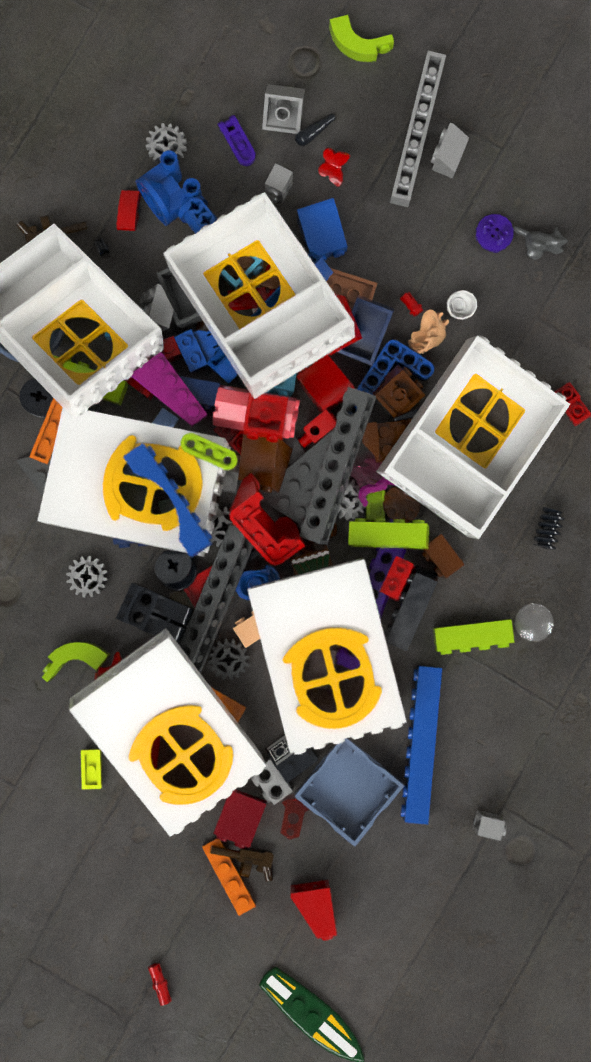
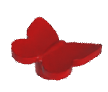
(333, 165)

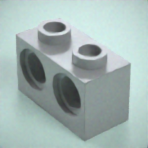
(278, 183)
(274, 779)
(489, 825)

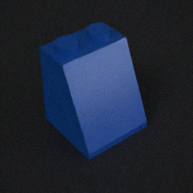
(322, 229)

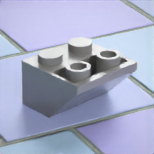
(449, 150)
(157, 306)

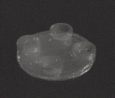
(534, 622)

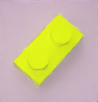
(91, 768)

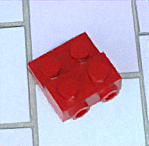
(265, 417)

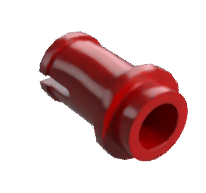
(412, 305)

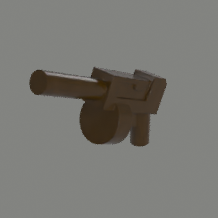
(30, 232)
(247, 858)

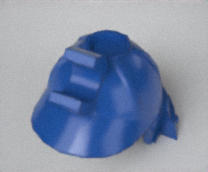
(255, 578)

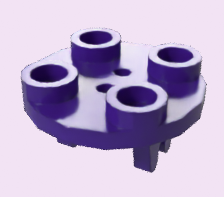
(502, 237)

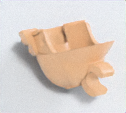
(430, 334)

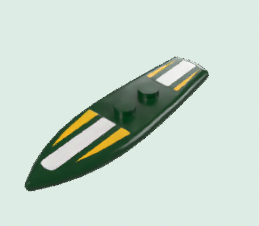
(311, 1015)

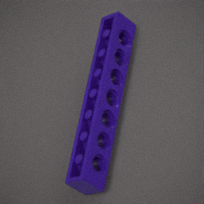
(343, 655)

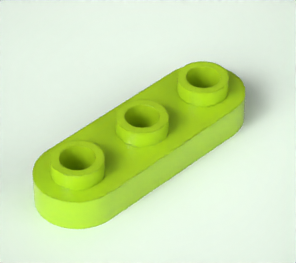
(202, 445)

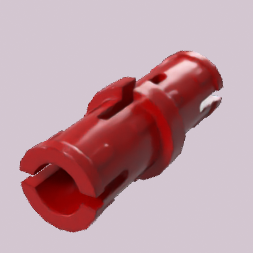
(159, 984)

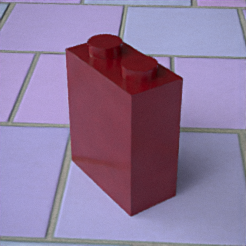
(240, 818)

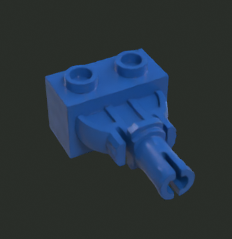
(197, 348)

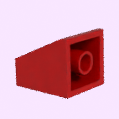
(324, 383)
(316, 907)

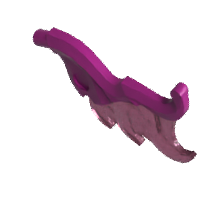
(369, 480)

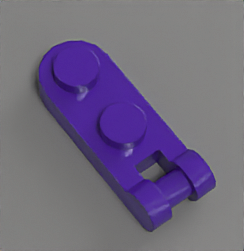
(237, 141)

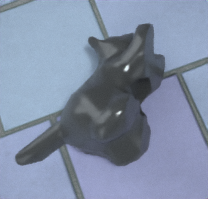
(539, 242)

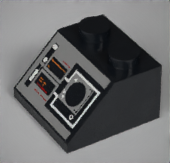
(289, 763)

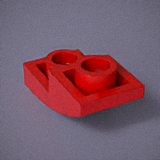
(128, 210)
(577, 410)
(232, 436)

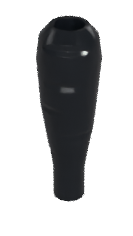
(311, 132)

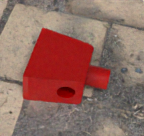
(325, 422)

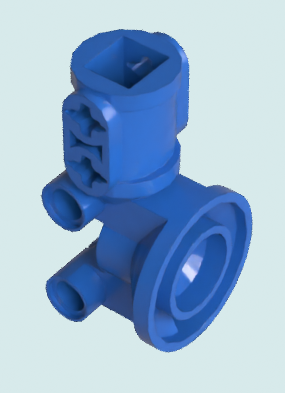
(166, 198)

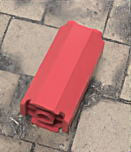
(232, 405)

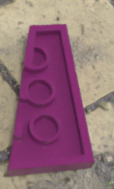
(168, 387)

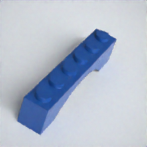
(191, 534)

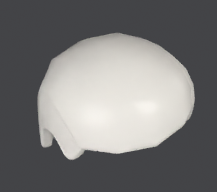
(461, 304)

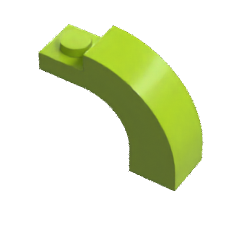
(355, 46)
(84, 651)

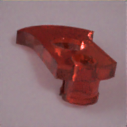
(298, 808)

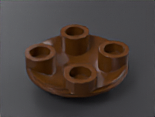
(400, 505)

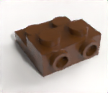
(399, 391)

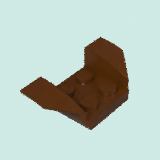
(382, 437)

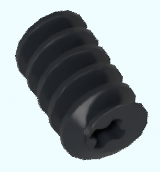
(548, 529)

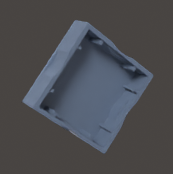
(349, 790)

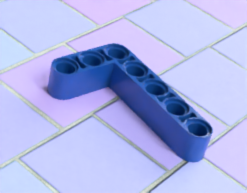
(390, 360)

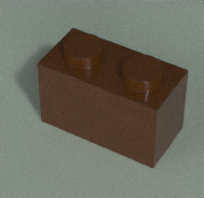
(442, 557)

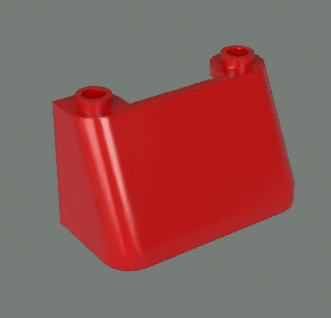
(272, 539)

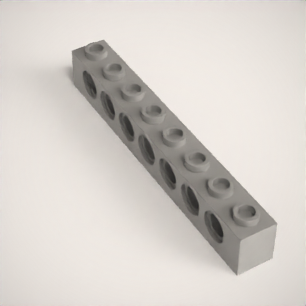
(418, 129)

